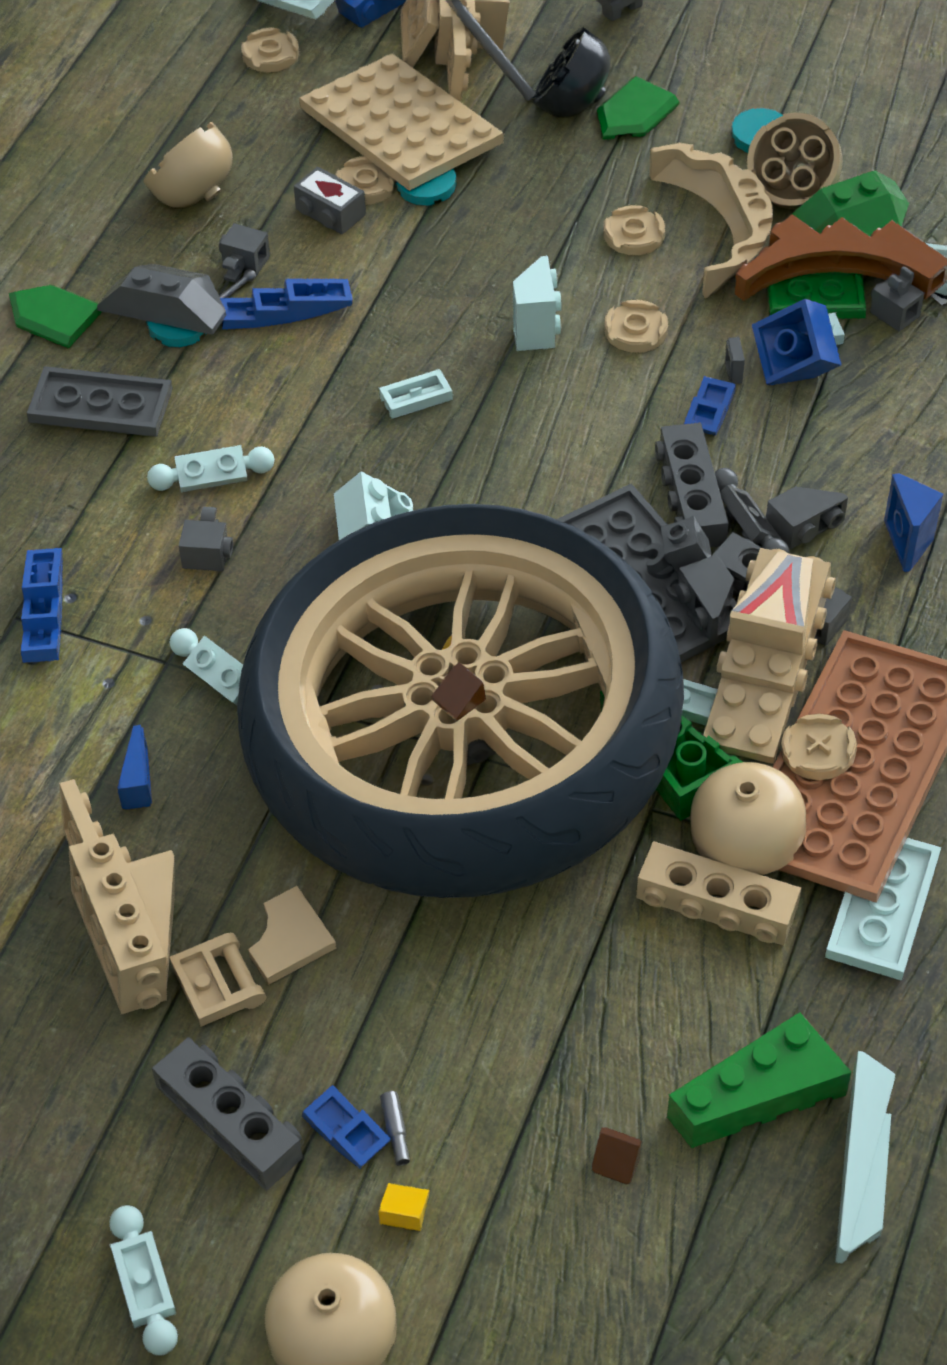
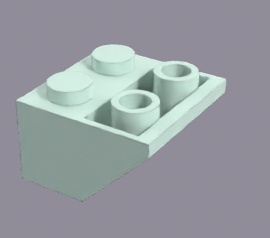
(536, 307)
(366, 502)

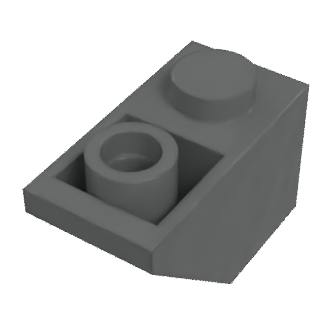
(805, 513)
(707, 592)

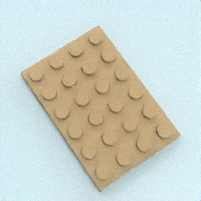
(401, 121)

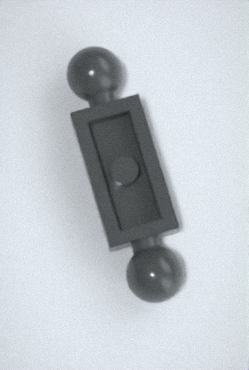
(744, 510)

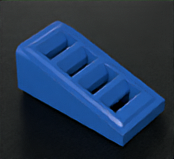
(134, 782)

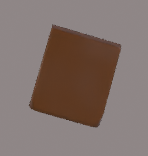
(459, 692)
(616, 1155)

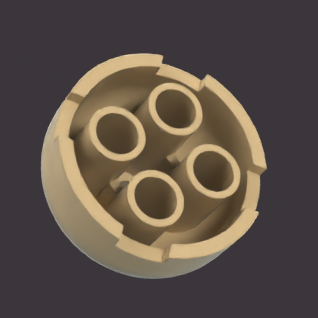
(785, 145)
(192, 169)
(748, 817)
(349, 1331)

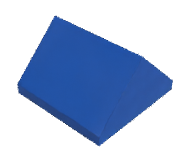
(911, 518)

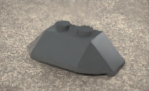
(166, 298)

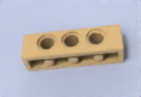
(708, 877)

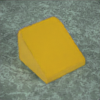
(403, 1207)

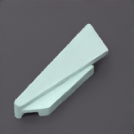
(865, 1157)

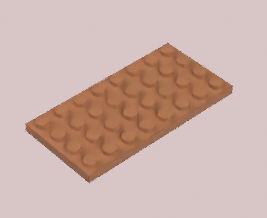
(900, 727)

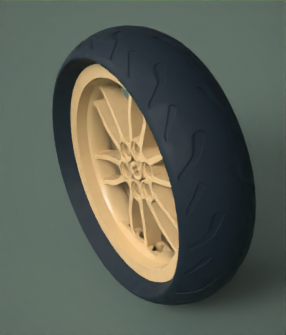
(457, 842)

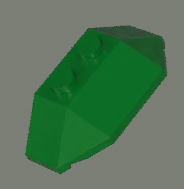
(864, 201)

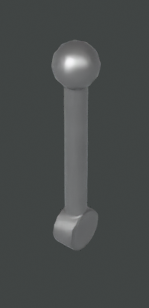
(249, 275)

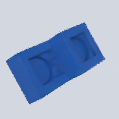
(711, 404)
(345, 1128)

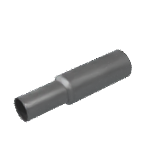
(395, 1126)

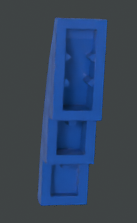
(294, 302)
(42, 605)

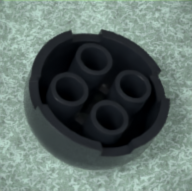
(574, 76)

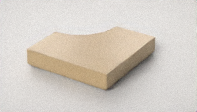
(291, 938)

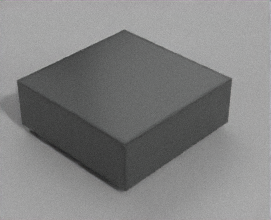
(734, 360)

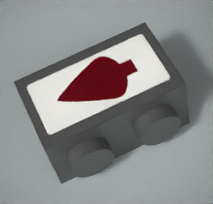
(329, 200)

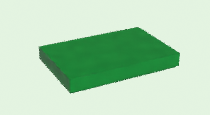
(837, 290)

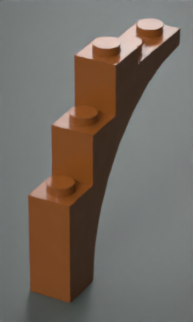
(800, 250)

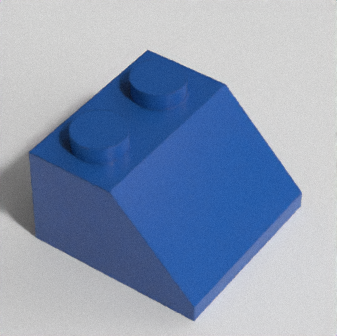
(796, 343)

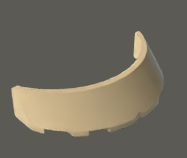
(731, 190)

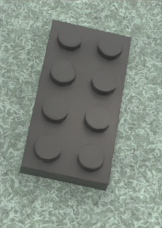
(100, 401)

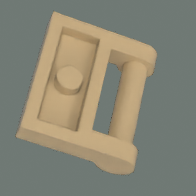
(205, 984)

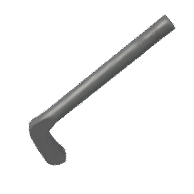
(491, 48)

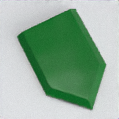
(635, 109)
(53, 313)

